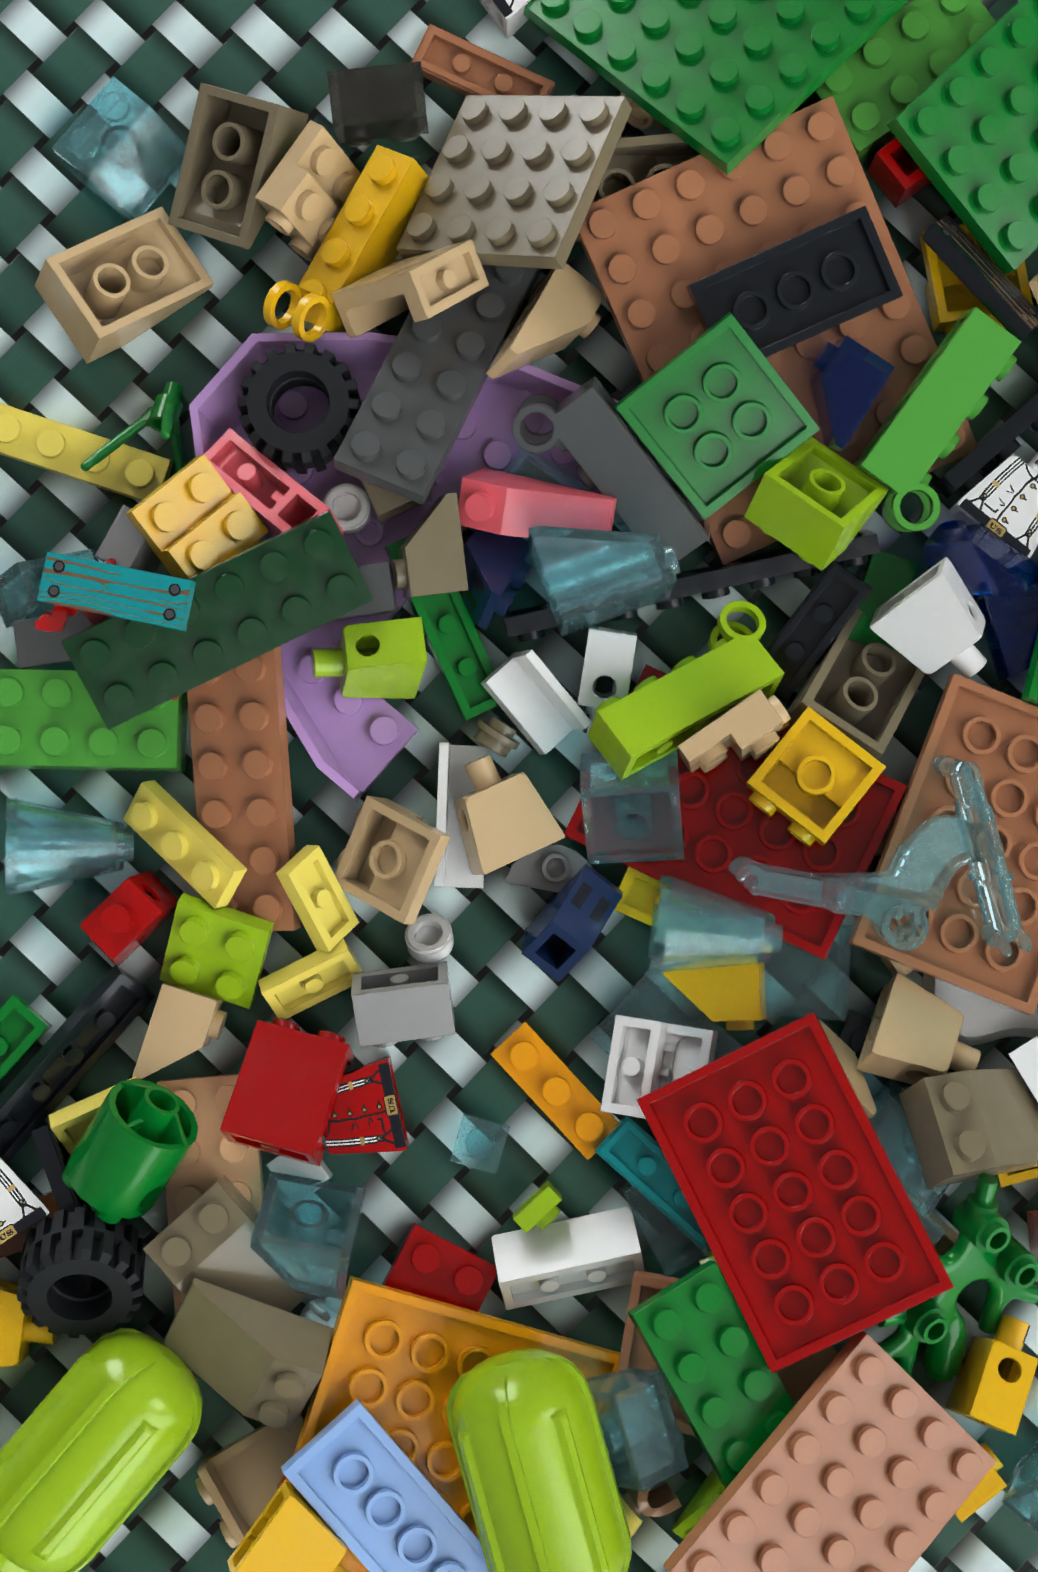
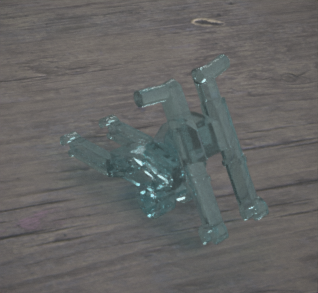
(915, 874)

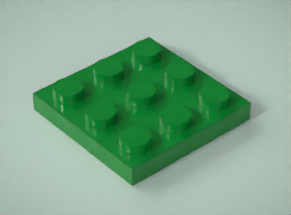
(717, 416)

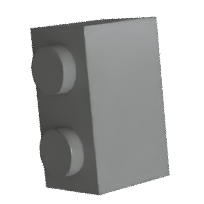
(403, 1004)

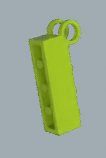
(694, 694)

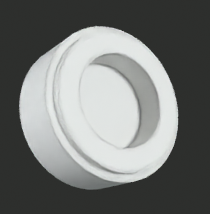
(349, 506)
(429, 938)

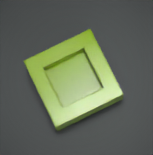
(539, 1208)

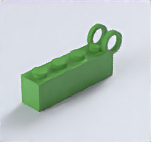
(932, 412)

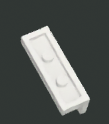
(453, 784)
(567, 1258)

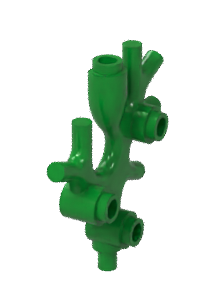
(981, 1252)

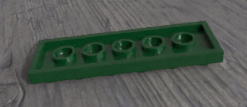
(234, 616)

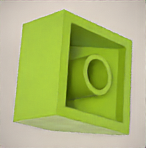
(814, 502)

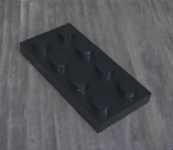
(802, 284)

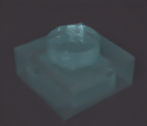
(480, 1143)

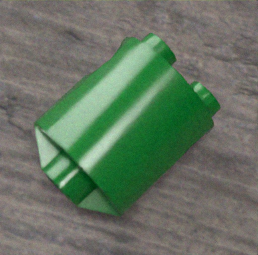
(130, 1150)

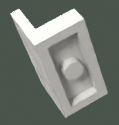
(535, 700)

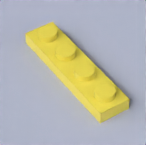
(65, 448)

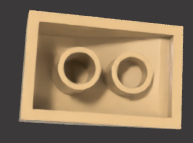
(121, 283)

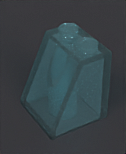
(600, 573)

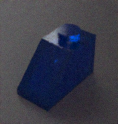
(846, 388)
(980, 558)

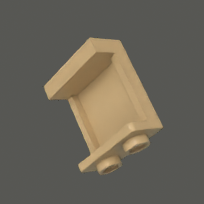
(417, 283)
(246, 1476)

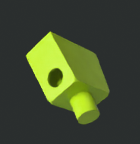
(376, 659)

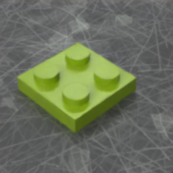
(216, 950)

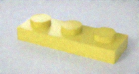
(184, 844)

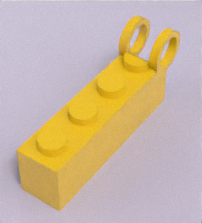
(355, 246)

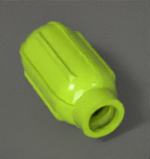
(94, 1451)
(537, 1466)

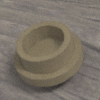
(496, 736)

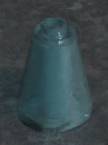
(59, 846)
(707, 929)

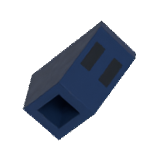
(492, 569)
(570, 923)

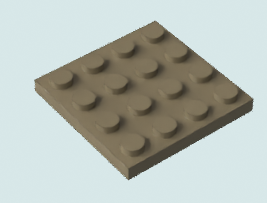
(517, 177)

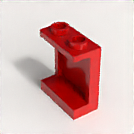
(286, 1090)

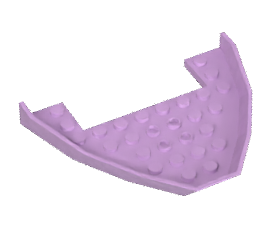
(361, 736)

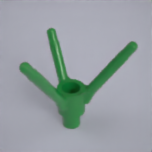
(161, 417)

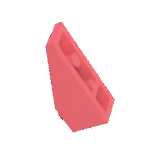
(267, 488)
(515, 503)

